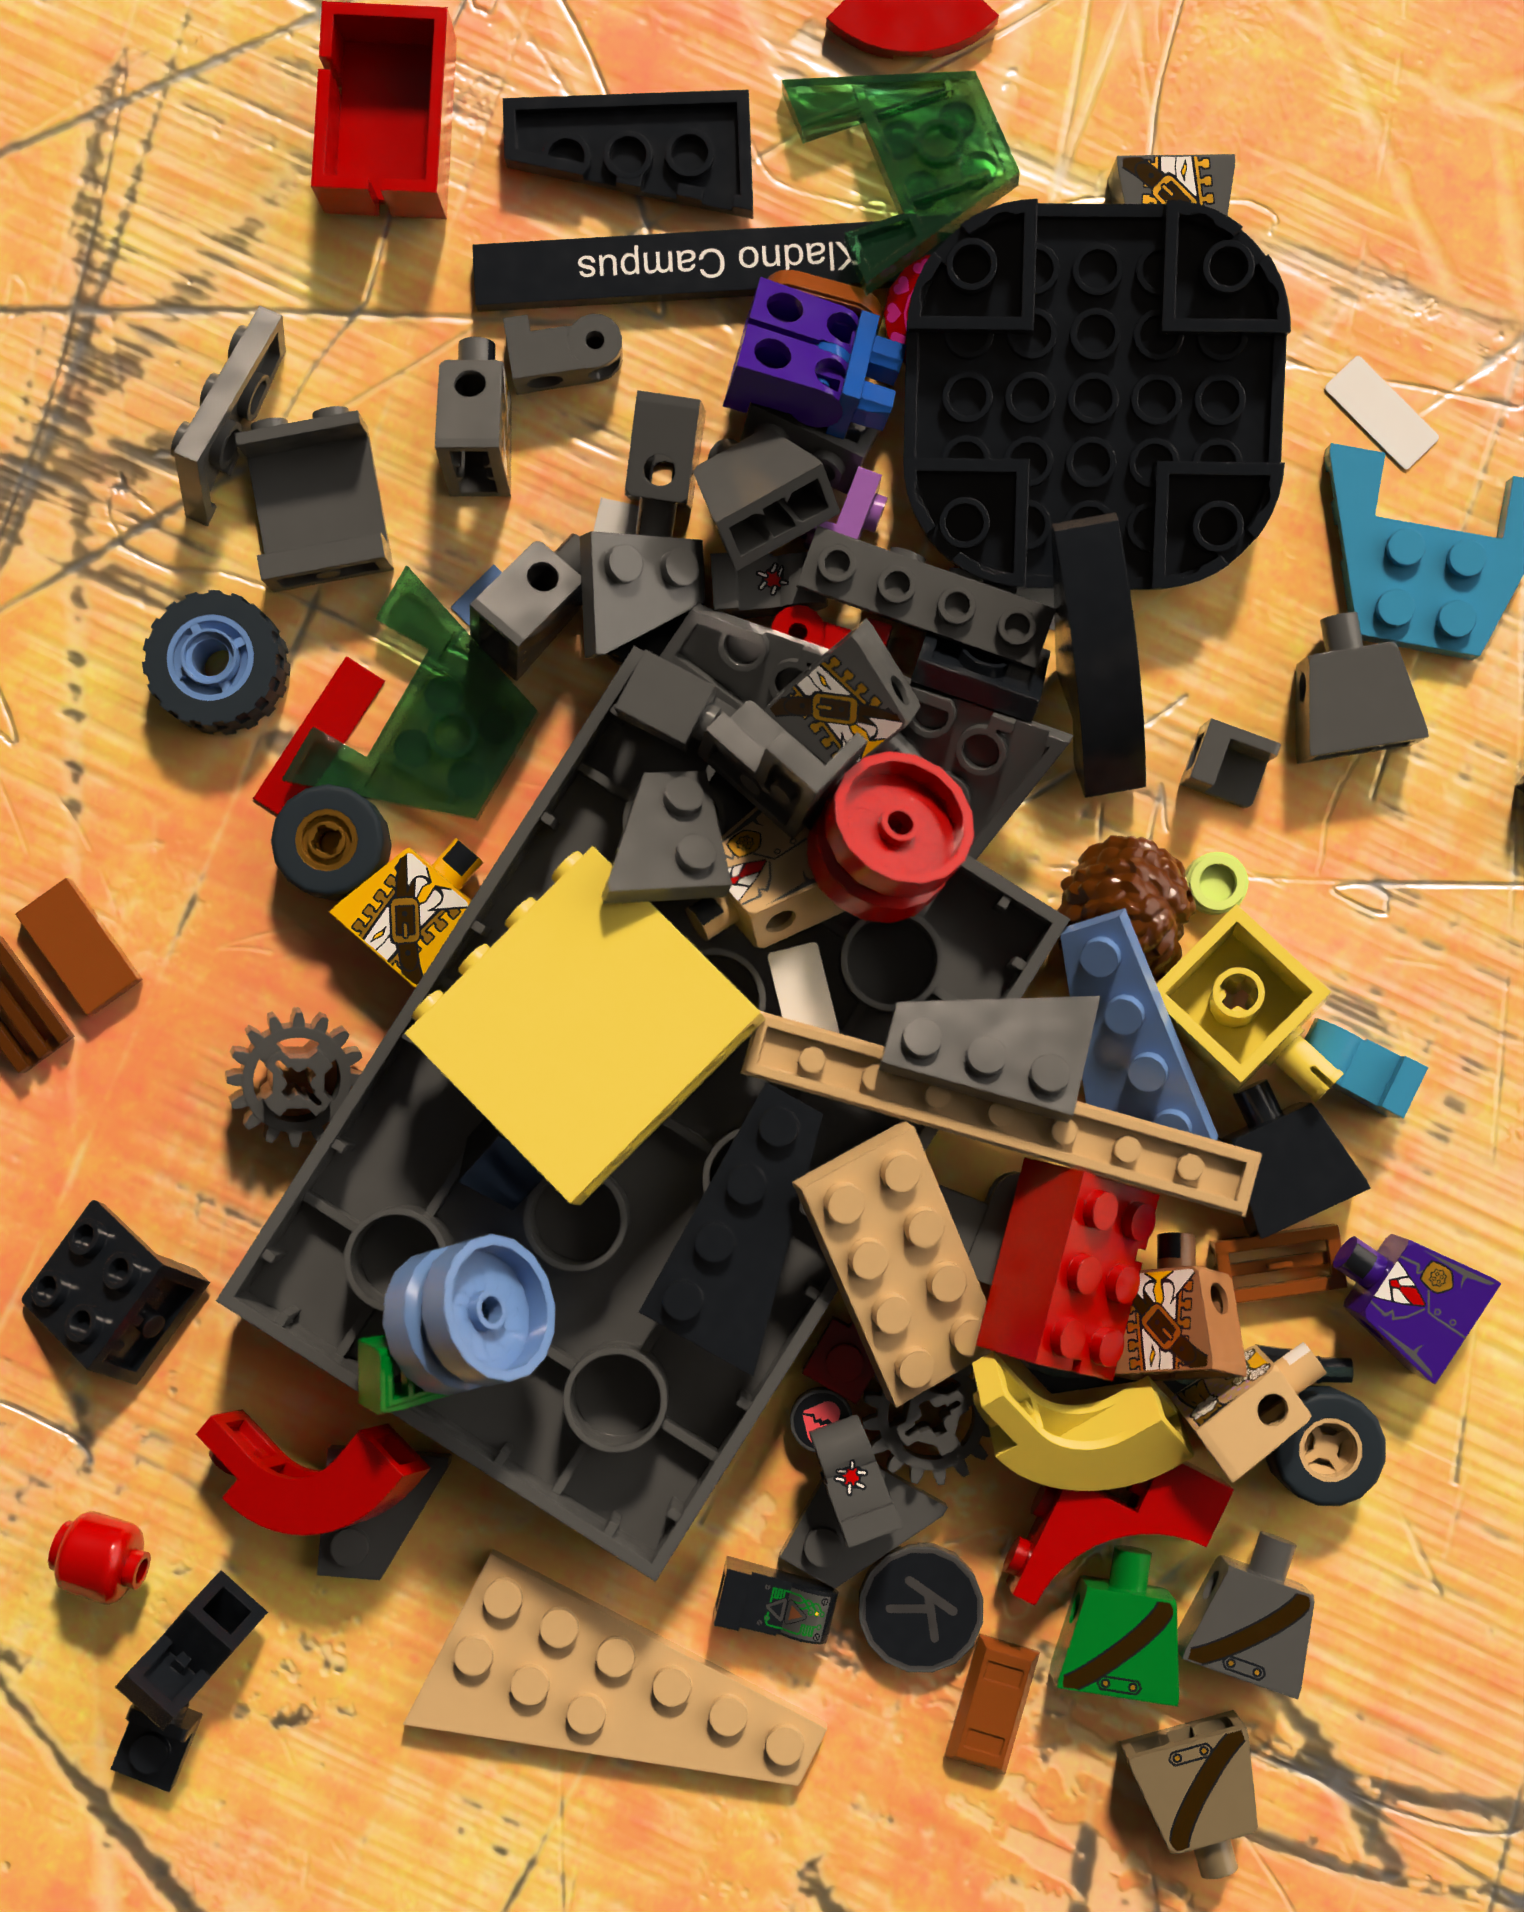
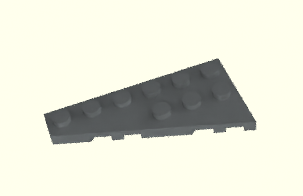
(981, 749)

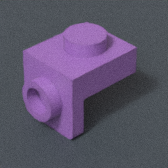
(860, 510)

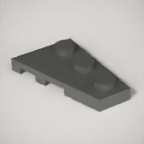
(996, 1049)

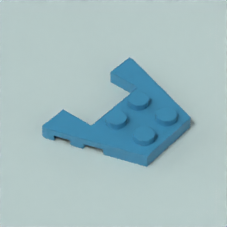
(1421, 581)

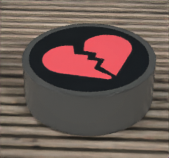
(816, 1409)

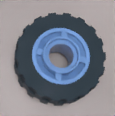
(185, 641)

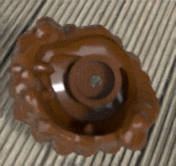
(1144, 882)

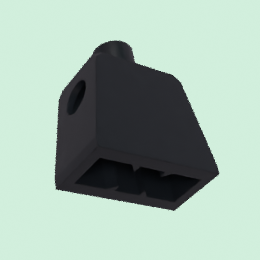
(1300, 1163)

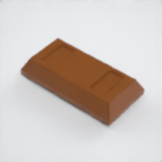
(992, 1704)

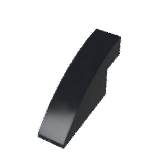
(1098, 654)

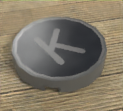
(920, 1607)

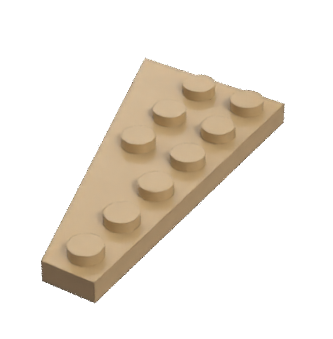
(577, 1677)

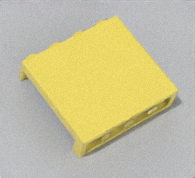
(582, 1026)

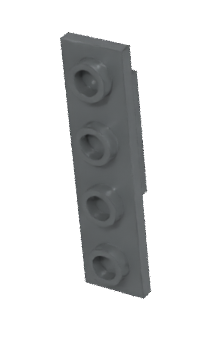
(926, 597)

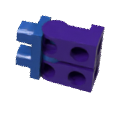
(813, 361)

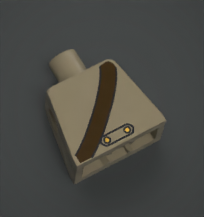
(1198, 1787)

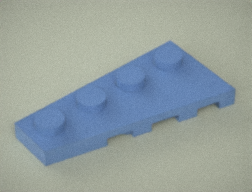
(1133, 1050)

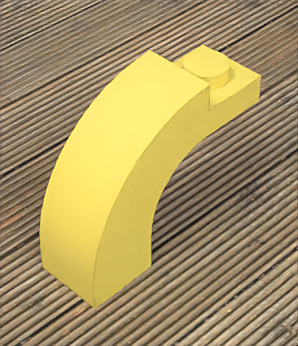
(1083, 1445)

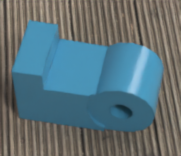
(1370, 1071)

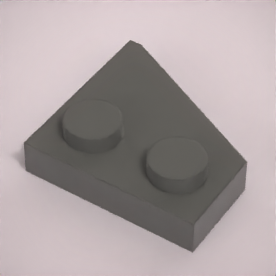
(670, 843)
(818, 1544)
(371, 1545)

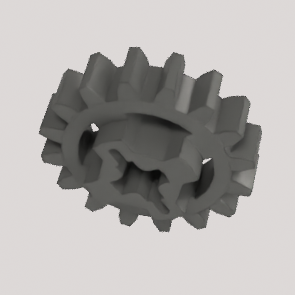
(275, 1093)
(905, 1431)

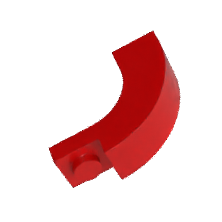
(290, 1499)

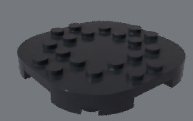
(1092, 373)

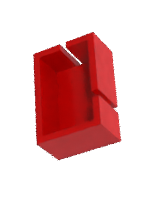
(393, 119)
(1068, 1269)

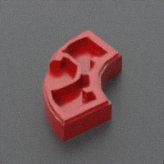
(911, 26)

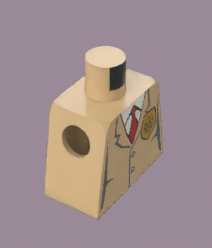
(770, 887)

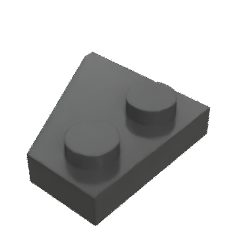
(635, 585)

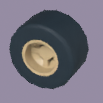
(1339, 1464)

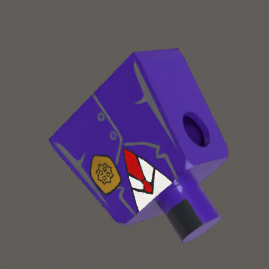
(1413, 1300)

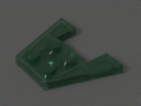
(933, 148)
(447, 733)

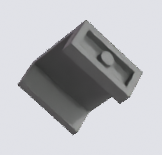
(316, 499)

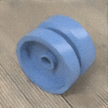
(469, 1315)

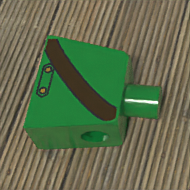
(1120, 1635)

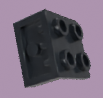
(112, 1296)

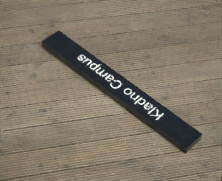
(656, 266)

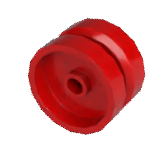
(890, 837)

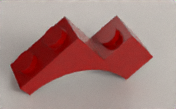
(1069, 1522)

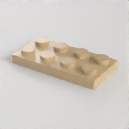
(897, 1261)

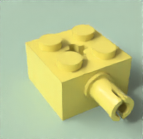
(1280, 1001)

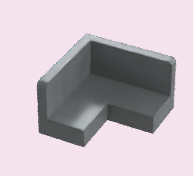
(773, 766)

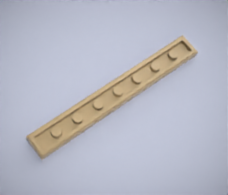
(1091, 1141)

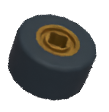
(343, 856)

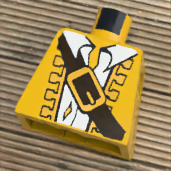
(410, 907)

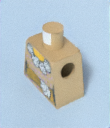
(1250, 1415)

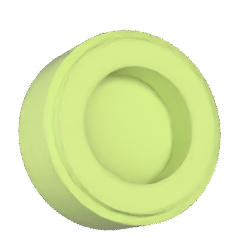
(1217, 882)

